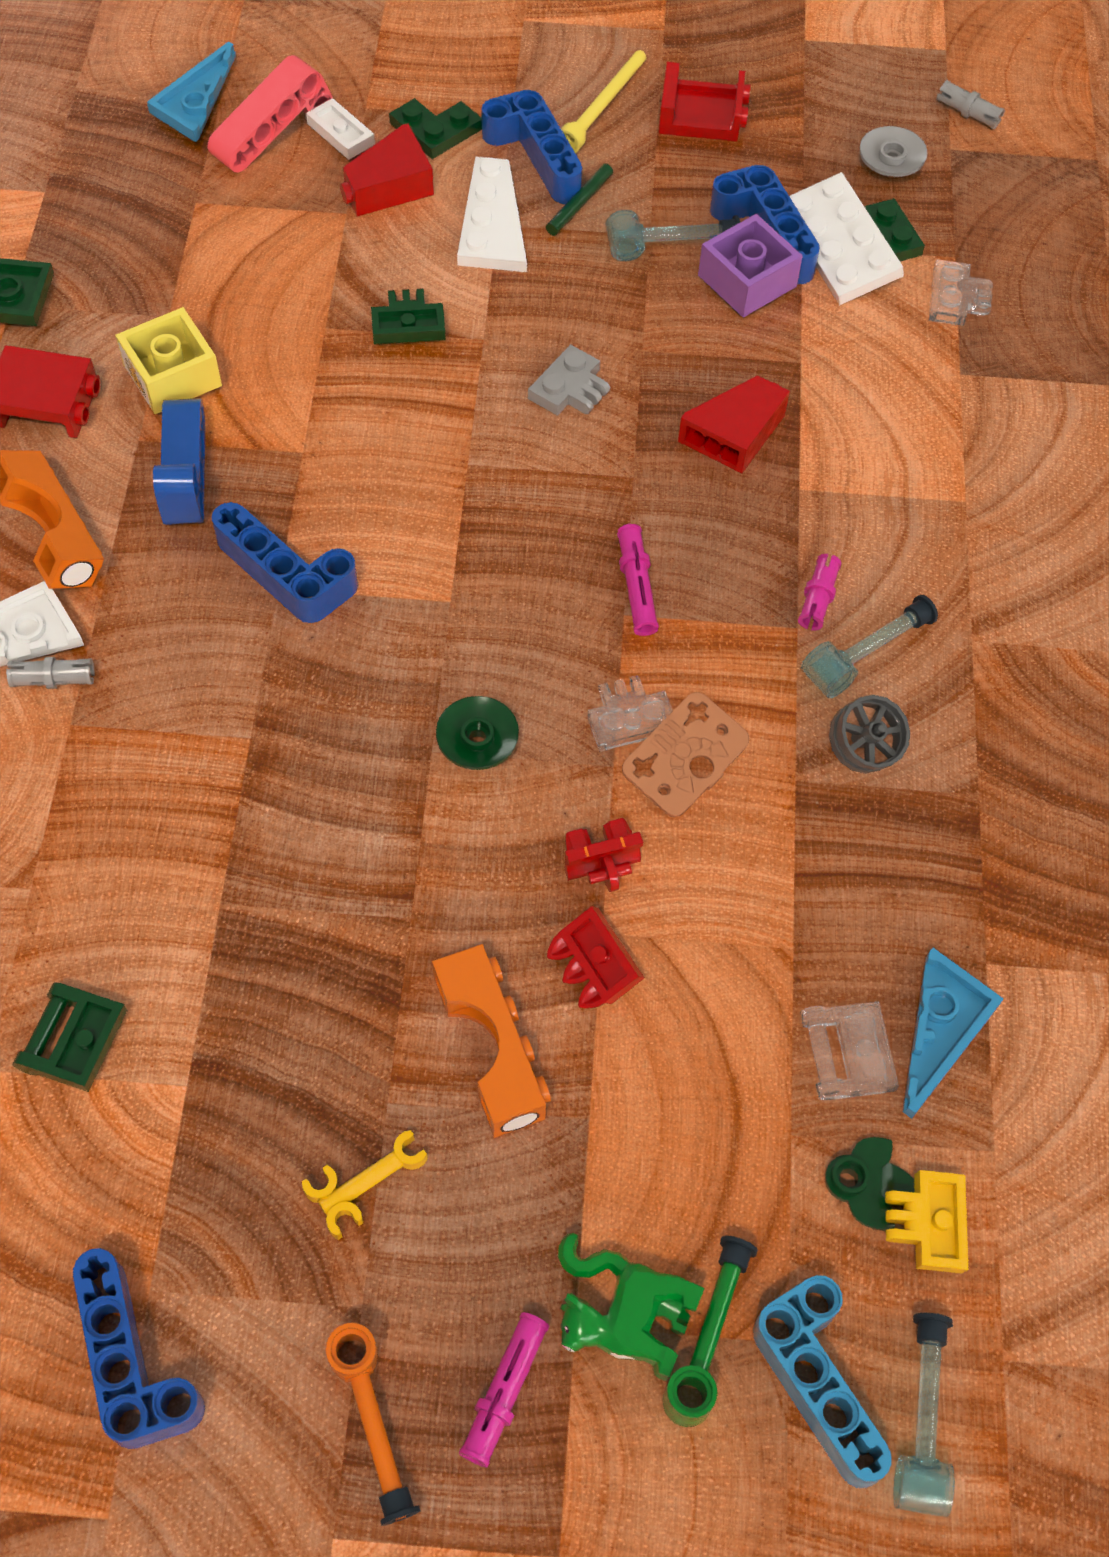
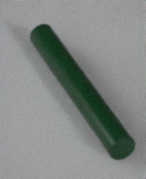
(579, 199)

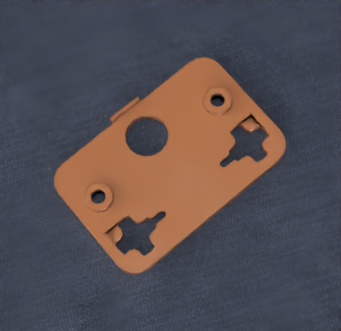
(678, 746)

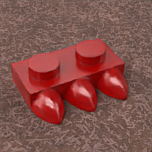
(596, 957)

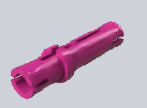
(635, 566)
(496, 1407)

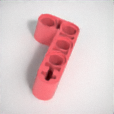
(267, 112)

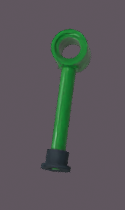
(734, 1260)

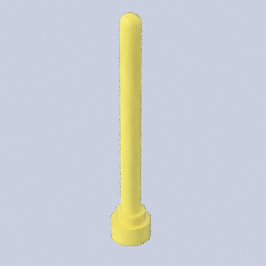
(576, 131)

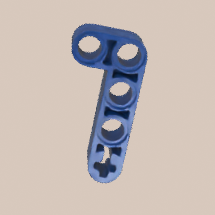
(527, 119)
(760, 192)
(181, 476)
(269, 558)
(123, 1345)

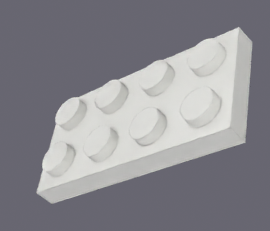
(852, 248)

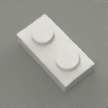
(340, 128)

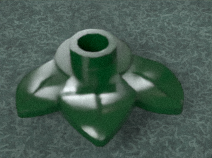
(872, 1177)

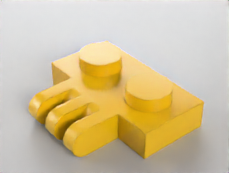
(932, 1220)

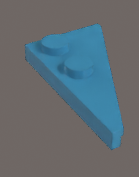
(191, 97)
(948, 1019)

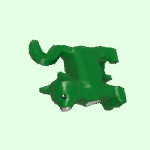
(636, 1302)

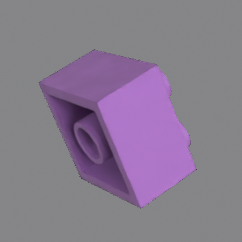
(749, 265)

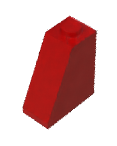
(388, 174)
(735, 422)

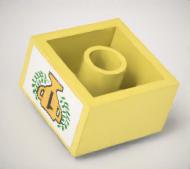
(169, 359)

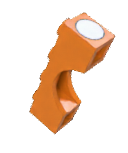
(67, 550)
(471, 991)

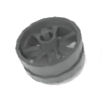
(869, 734)

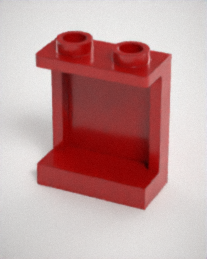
(703, 107)
(47, 387)

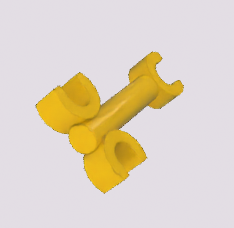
(337, 1199)

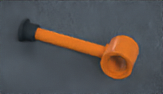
(396, 1499)

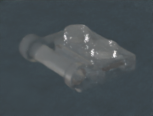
(863, 1050)

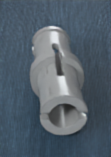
(970, 104)
(50, 672)

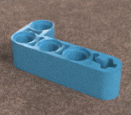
(830, 1385)

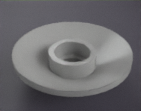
(893, 151)

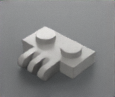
(570, 382)

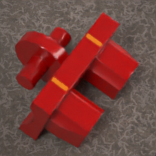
(604, 859)

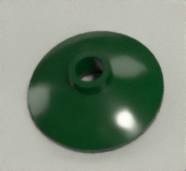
(477, 718)

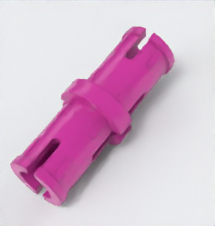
(819, 592)

